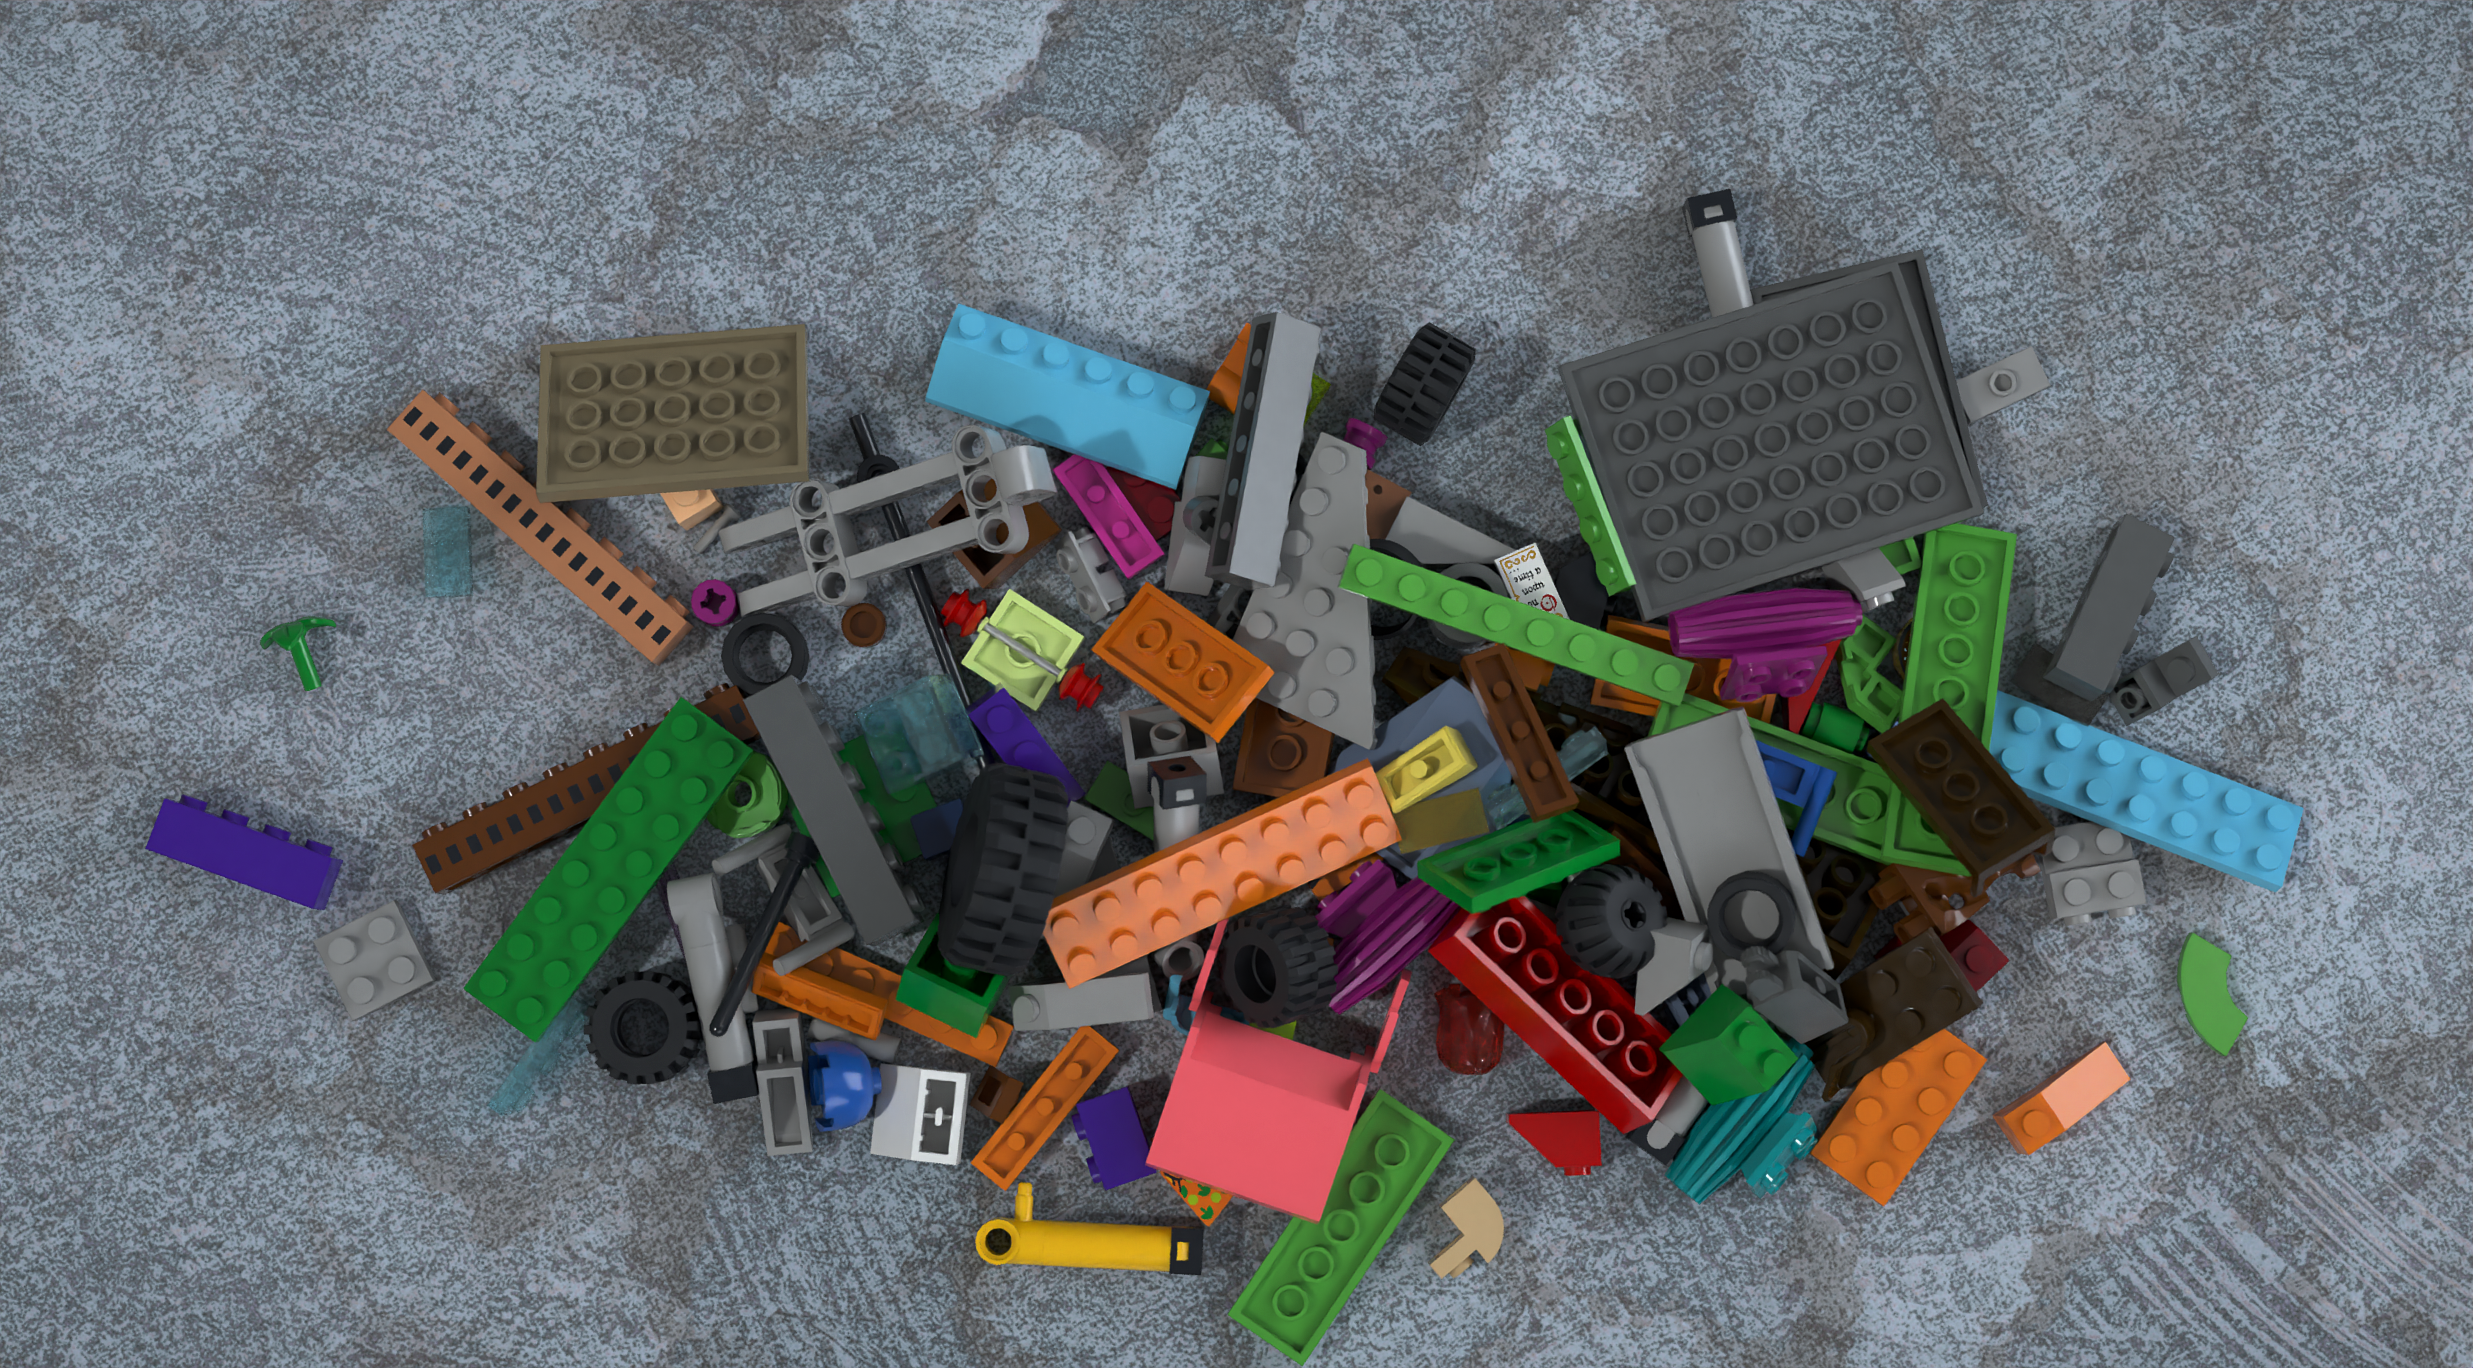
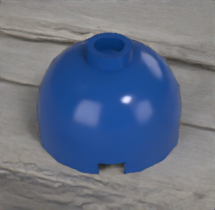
(841, 1084)

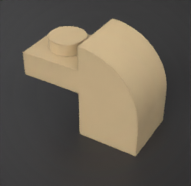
(1480, 1224)

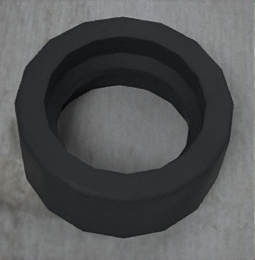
(756, 623)
(1754, 882)

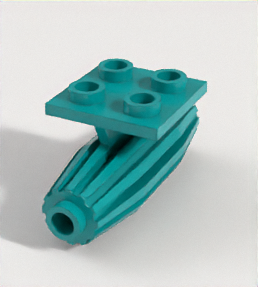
(1748, 1136)

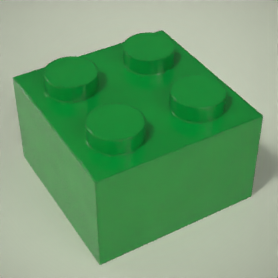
(948, 991)

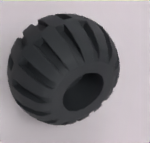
(1609, 920)

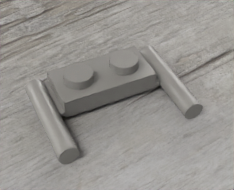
(809, 907)

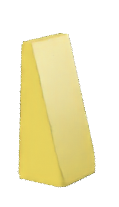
(1426, 769)

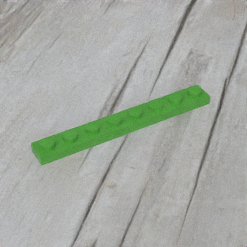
(1515, 625)

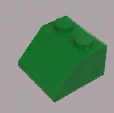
(1728, 1049)

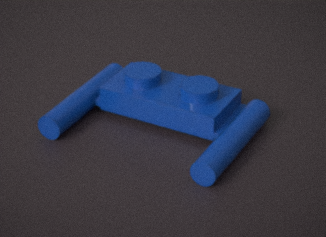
(1800, 784)

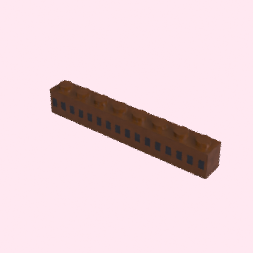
(553, 806)

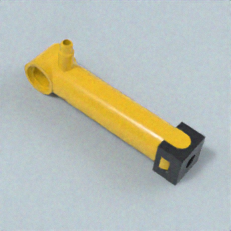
(1092, 1244)

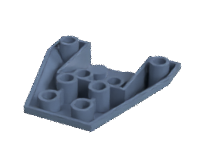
(1446, 705)

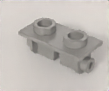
(1079, 557)

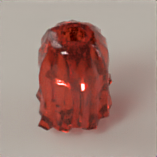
(1467, 1032)

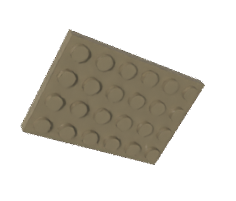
(673, 413)

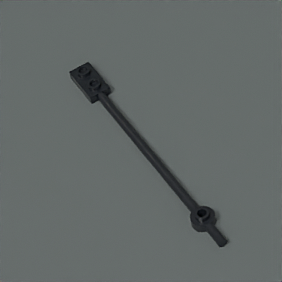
(875, 463)

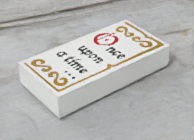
(1529, 580)

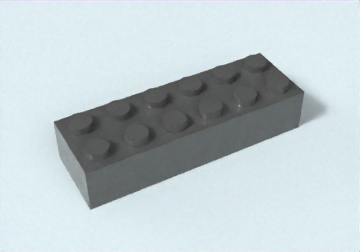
(834, 810)

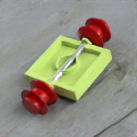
(1022, 650)

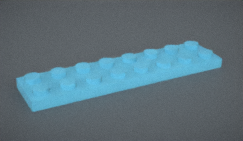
(2145, 793)

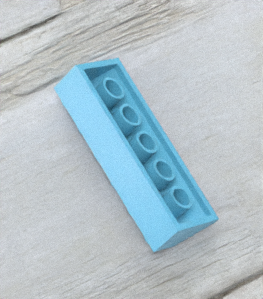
(1067, 396)

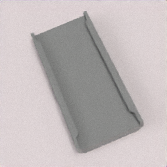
(1719, 820)

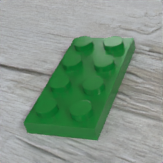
(1517, 860)

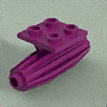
(1766, 636)
(1380, 929)

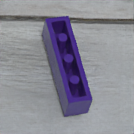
(245, 853)

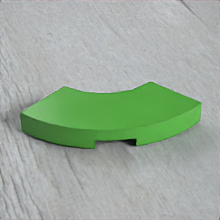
(2205, 994)

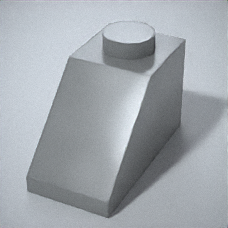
(1679, 957)

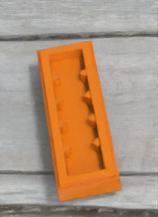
(821, 998)

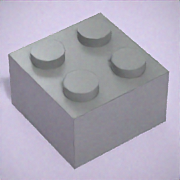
(1162, 734)

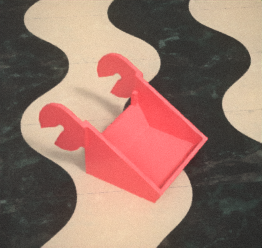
(1260, 1108)

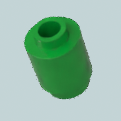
(1835, 727)

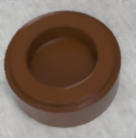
(864, 625)

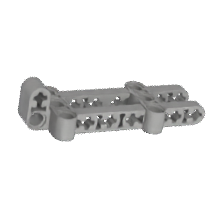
(1020, 478)

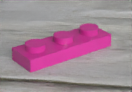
(1109, 514)

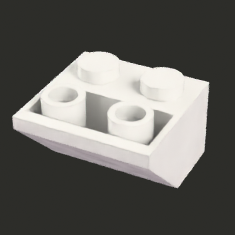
(920, 1114)

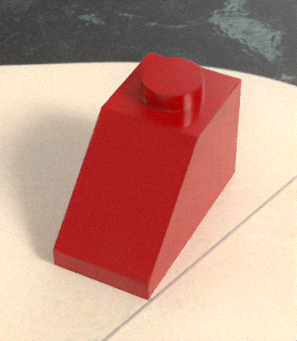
(1562, 1137)

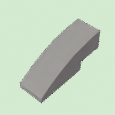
(1187, 552)
(783, 1081)

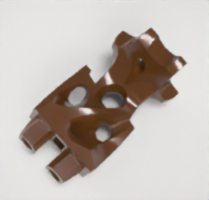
(1925, 895)

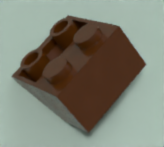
(991, 568)

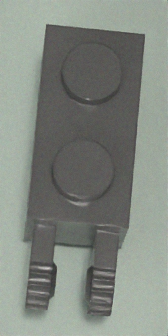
(1793, 993)

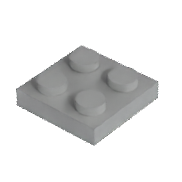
(375, 960)

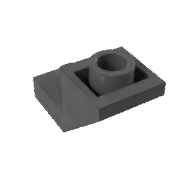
(2162, 680)

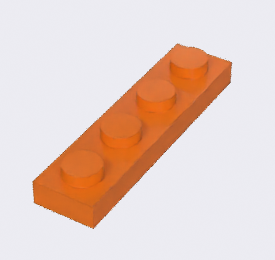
(1045, 1106)

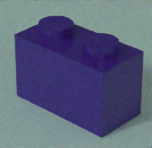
(1114, 1138)

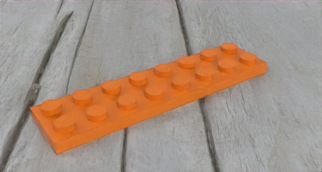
(1219, 873)

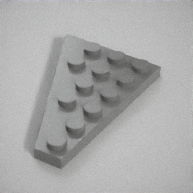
(1307, 626)

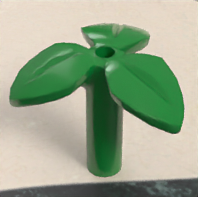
(292, 638)

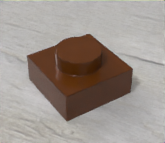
(996, 1094)

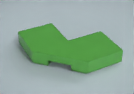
(1864, 688)

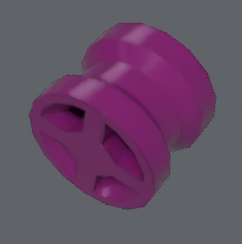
(1364, 437)
(719, 610)

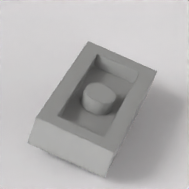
(2001, 385)

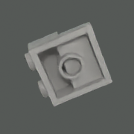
(2091, 873)

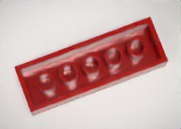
(1564, 1013)

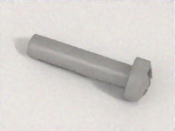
(729, 514)

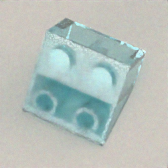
(919, 732)

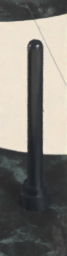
(799, 856)

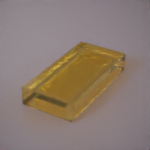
(1441, 820)

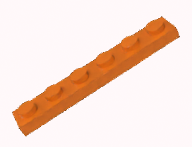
(885, 983)

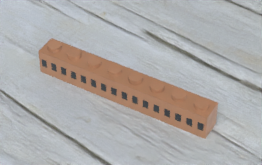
(542, 529)

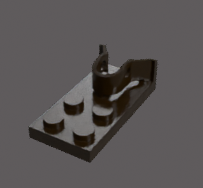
(1962, 792)
(1892, 1009)

